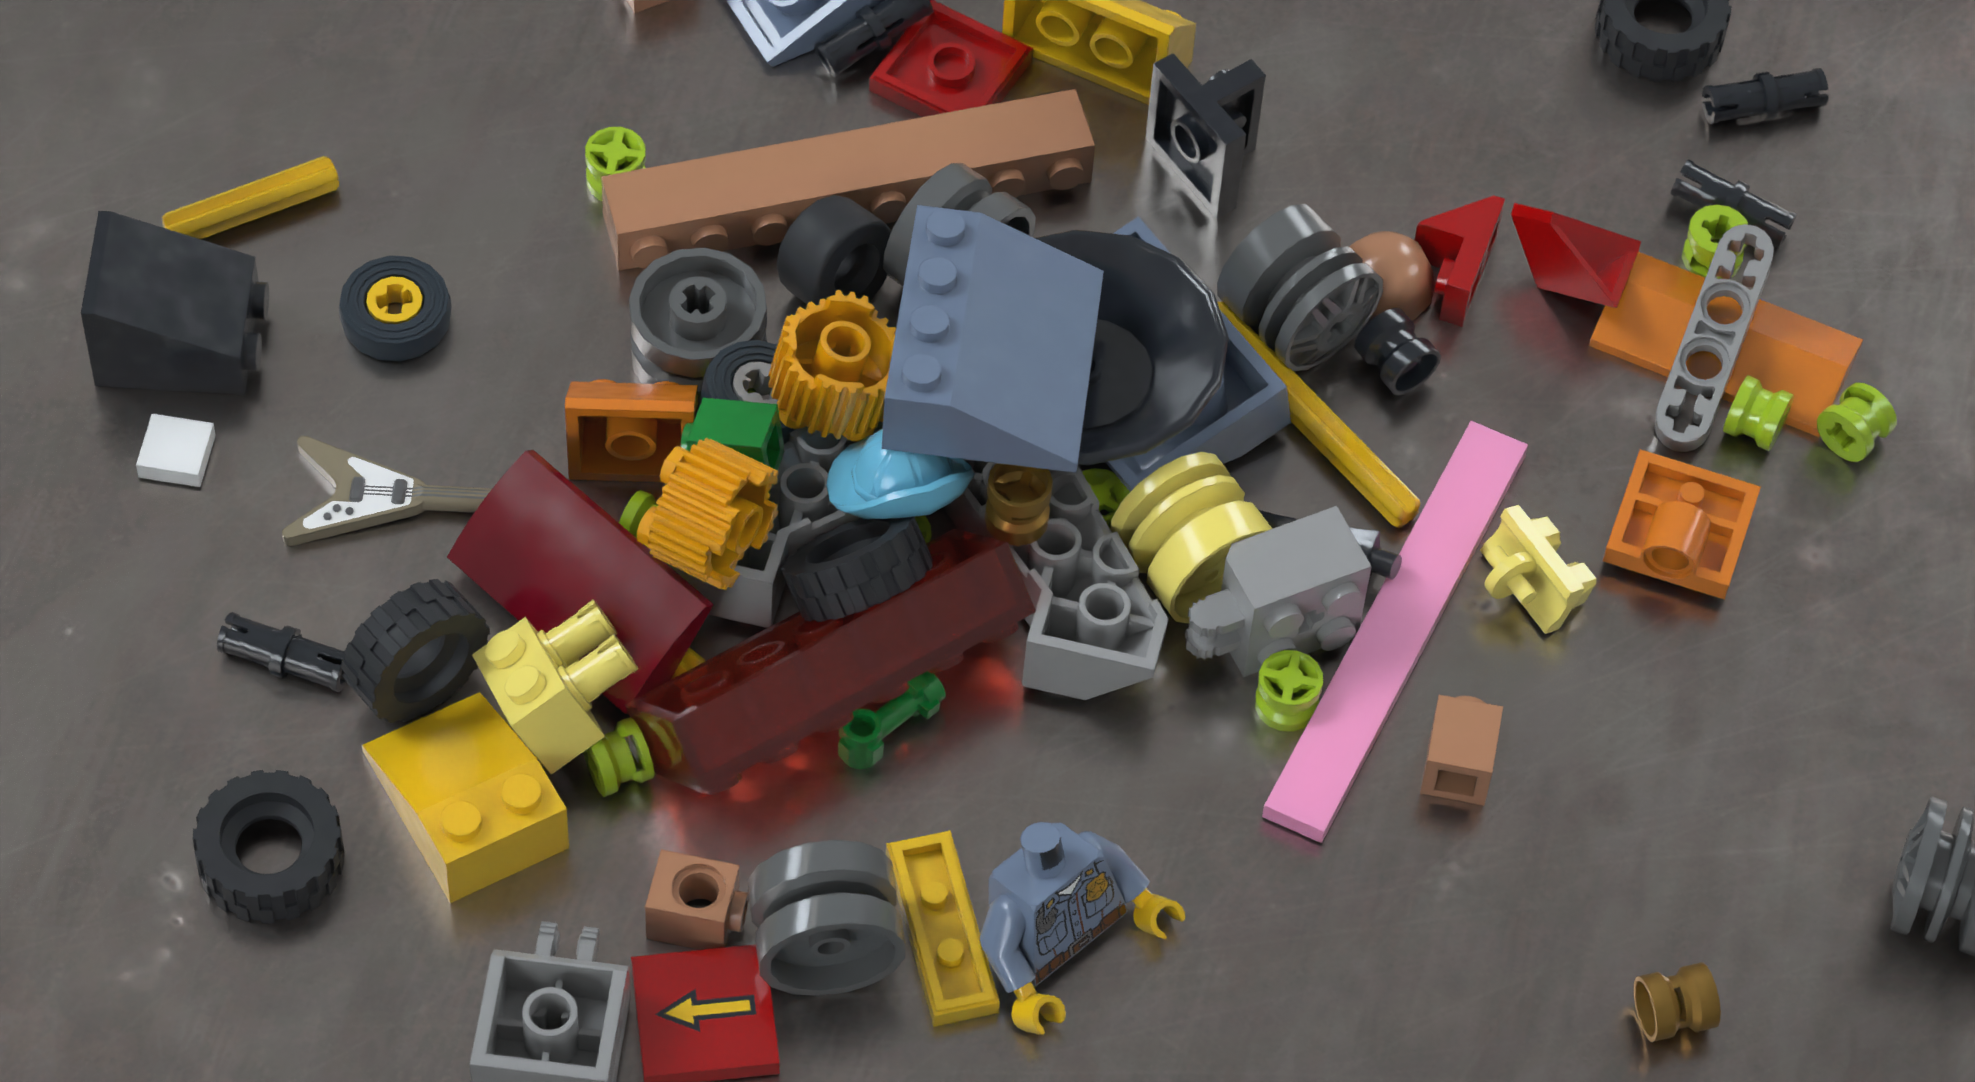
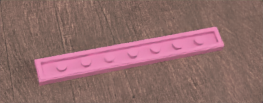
(1394, 633)

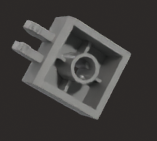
(1284, 592)
(551, 1014)

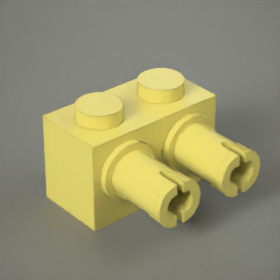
(548, 688)

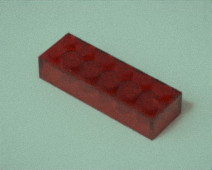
(814, 674)

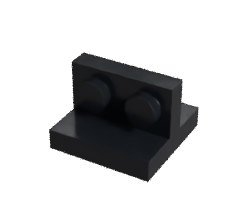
(1206, 126)

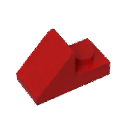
(1461, 247)

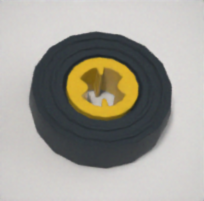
(402, 335)

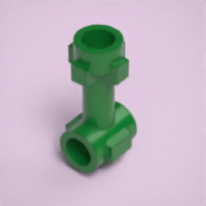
(862, 737)

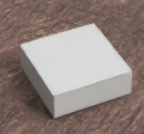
(175, 450)

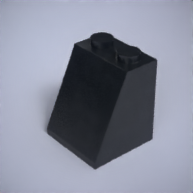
(170, 310)

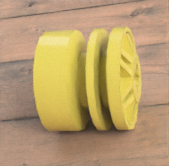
(1182, 528)

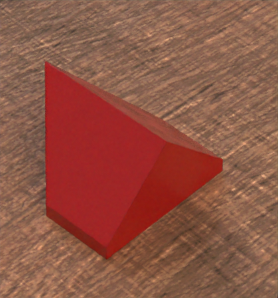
(1575, 255)

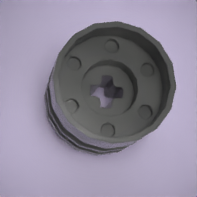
(1299, 287)
(1937, 876)

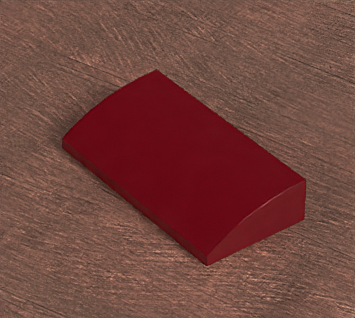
(553, 550)

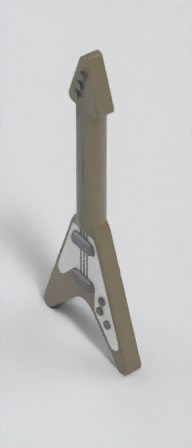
(369, 495)

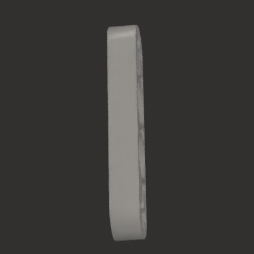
(1717, 338)

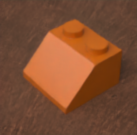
(625, 428)

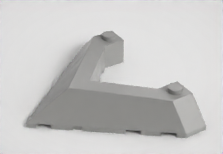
(1092, 612)

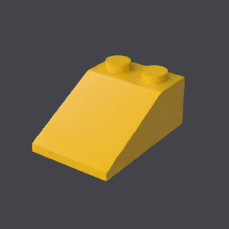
(470, 795)

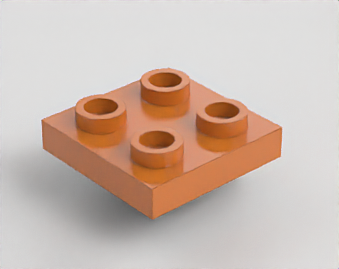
(1681, 524)

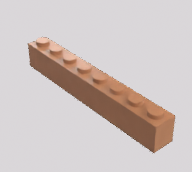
(762, 190)

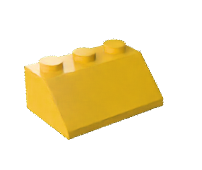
(1101, 39)

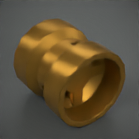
(1018, 503)
(1677, 1001)

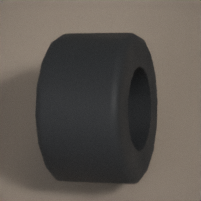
(833, 249)

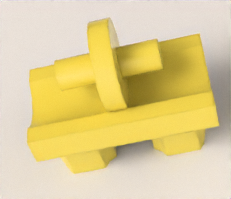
(1531, 569)

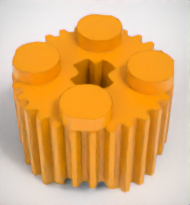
(833, 367)
(709, 511)

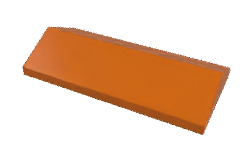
(1778, 350)

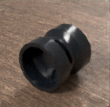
(1397, 351)

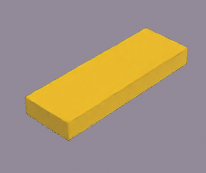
(942, 929)

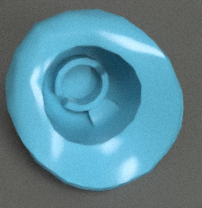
(892, 482)

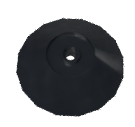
(1153, 349)

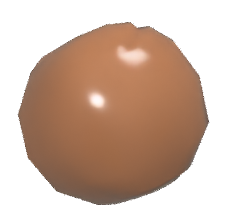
(1404, 271)

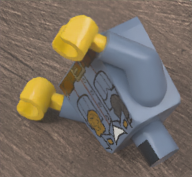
(1053, 904)

